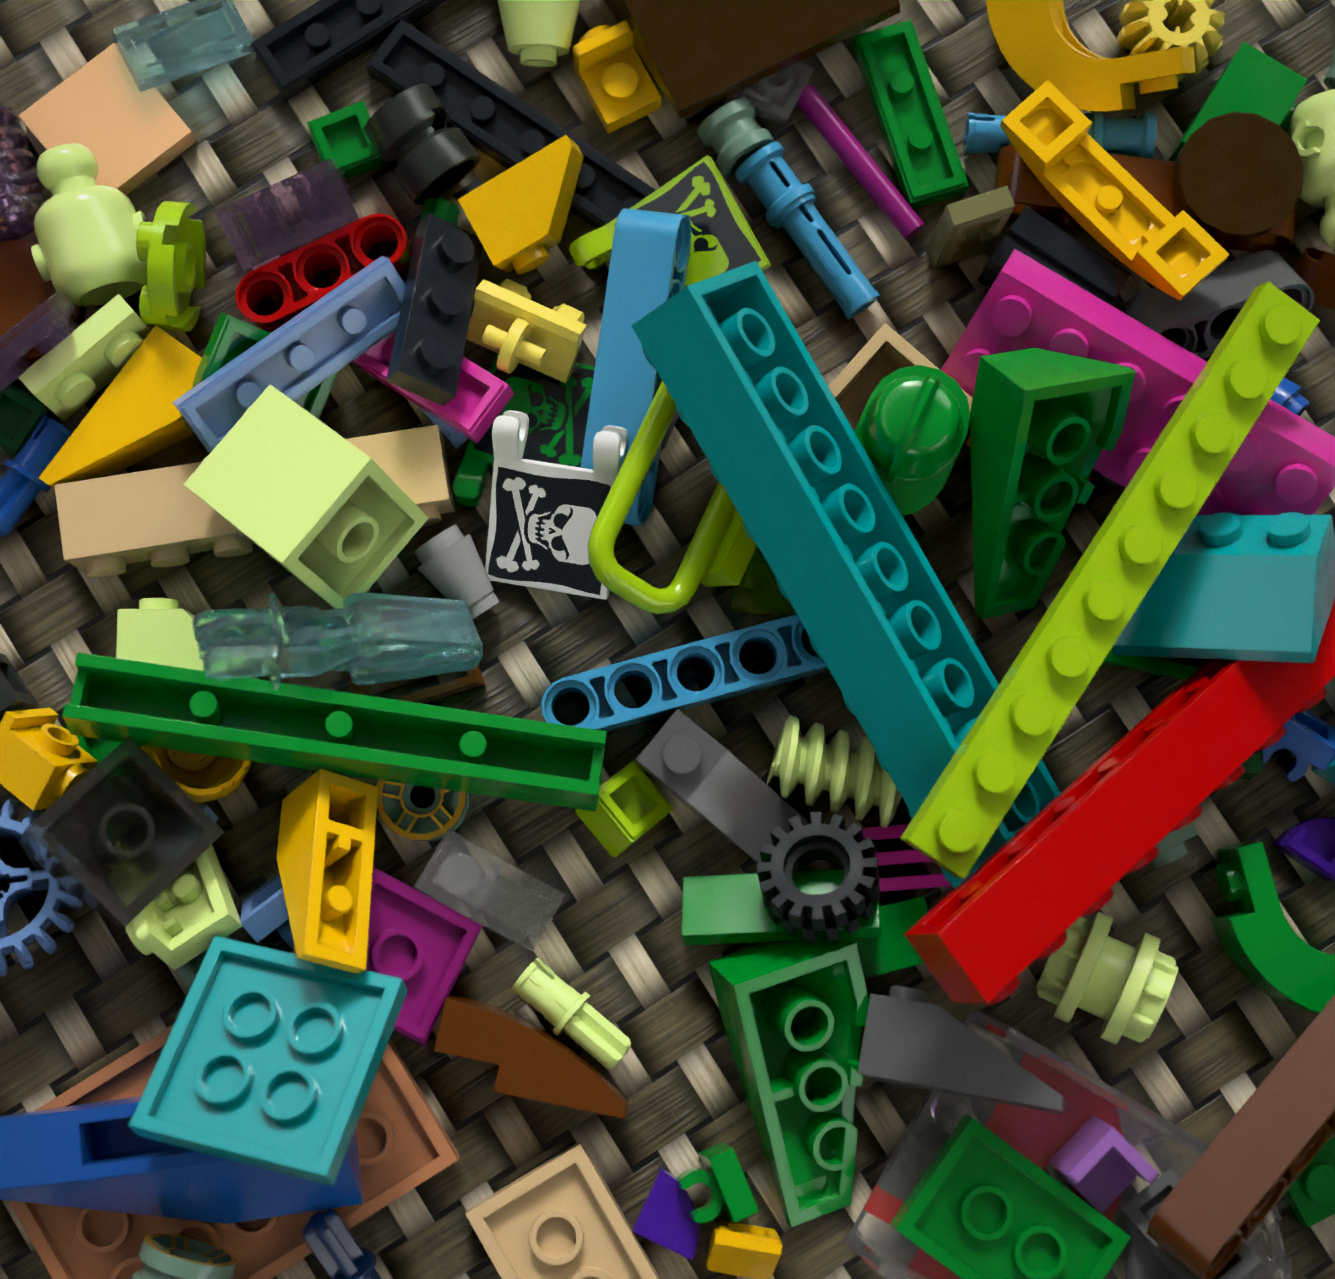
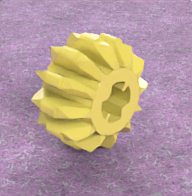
(1191, 20)

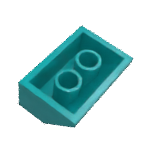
(1240, 591)

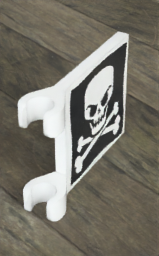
(547, 511)

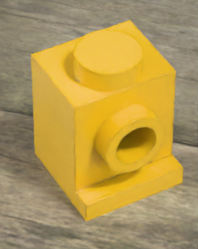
(39, 758)

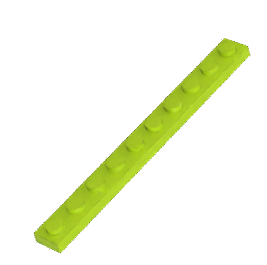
(1109, 581)

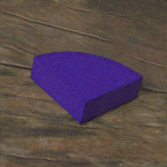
(1311, 845)
(667, 1217)

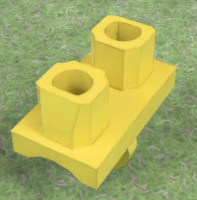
(526, 331)

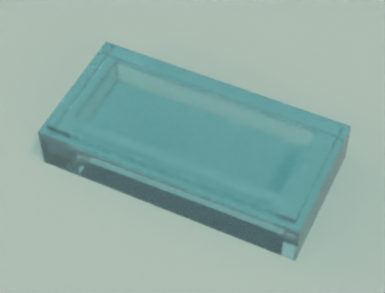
(182, 41)

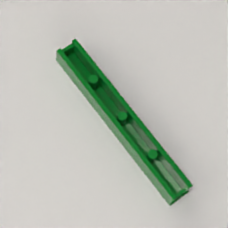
(336, 732)

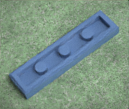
(299, 351)

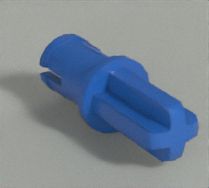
(21, 480)

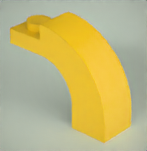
(1043, 48)

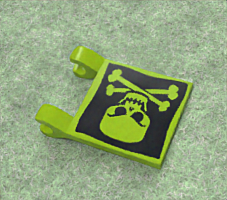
(718, 228)

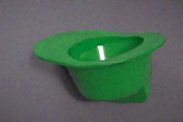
(914, 433)

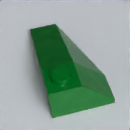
(1032, 447)
(796, 1042)

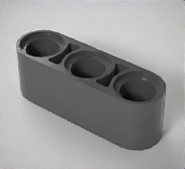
(1212, 306)

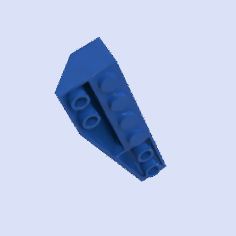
(97, 1162)

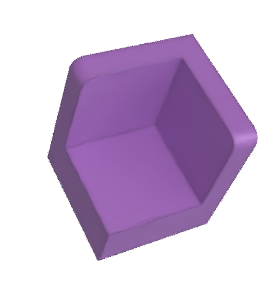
(1100, 1163)

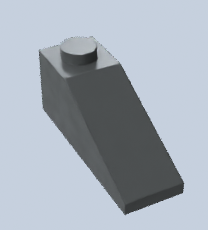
(715, 785)
(933, 1051)

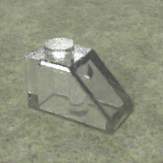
(489, 890)

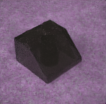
(120, 834)

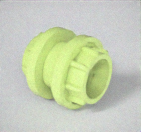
(1109, 979)

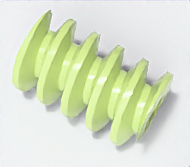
(833, 770)

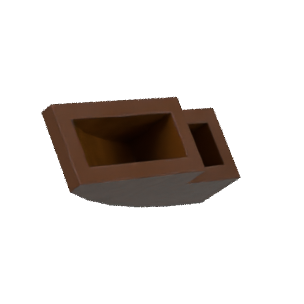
(528, 1057)

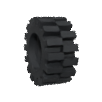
(814, 843)

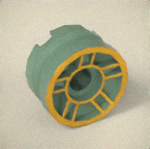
(417, 823)
(183, 1258)

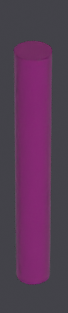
(859, 162)

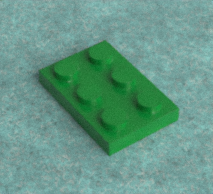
(1002, 1216)

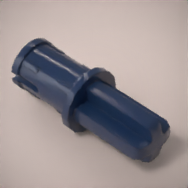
(338, 1248)

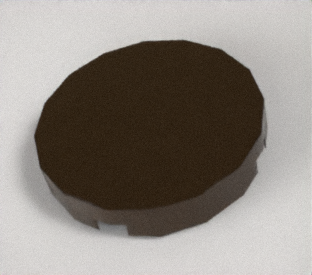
(1238, 176)

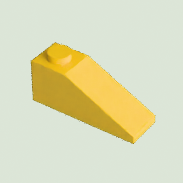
(131, 415)
(328, 868)

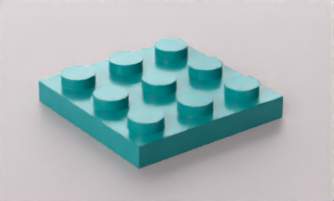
(270, 1060)

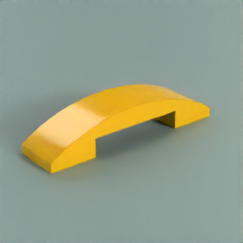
(1106, 199)

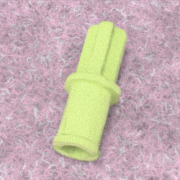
(571, 1014)

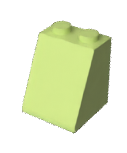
(307, 498)

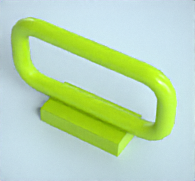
(716, 552)

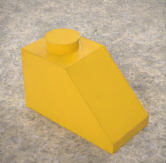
(526, 207)

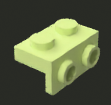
(86, 358)
(187, 914)

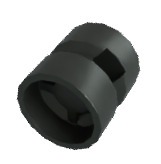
(416, 136)

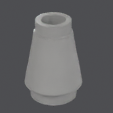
(456, 570)

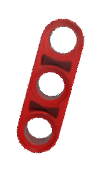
(294, 272)

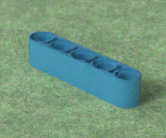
(644, 272)
(661, 668)

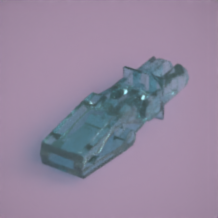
(370, 637)

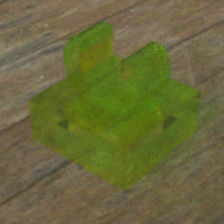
(759, 590)

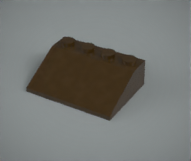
(721, 46)

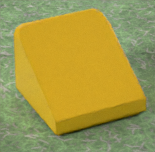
(743, 1250)

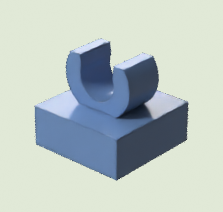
(266, 911)

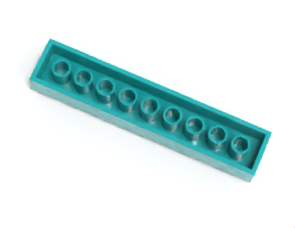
(828, 531)

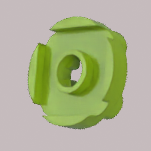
(175, 266)

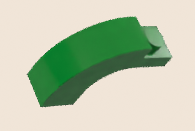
(1261, 938)

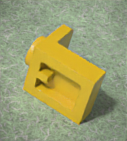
(614, 76)

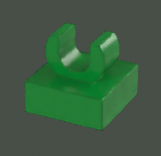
(725, 1184)

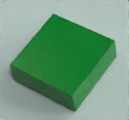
(343, 139)

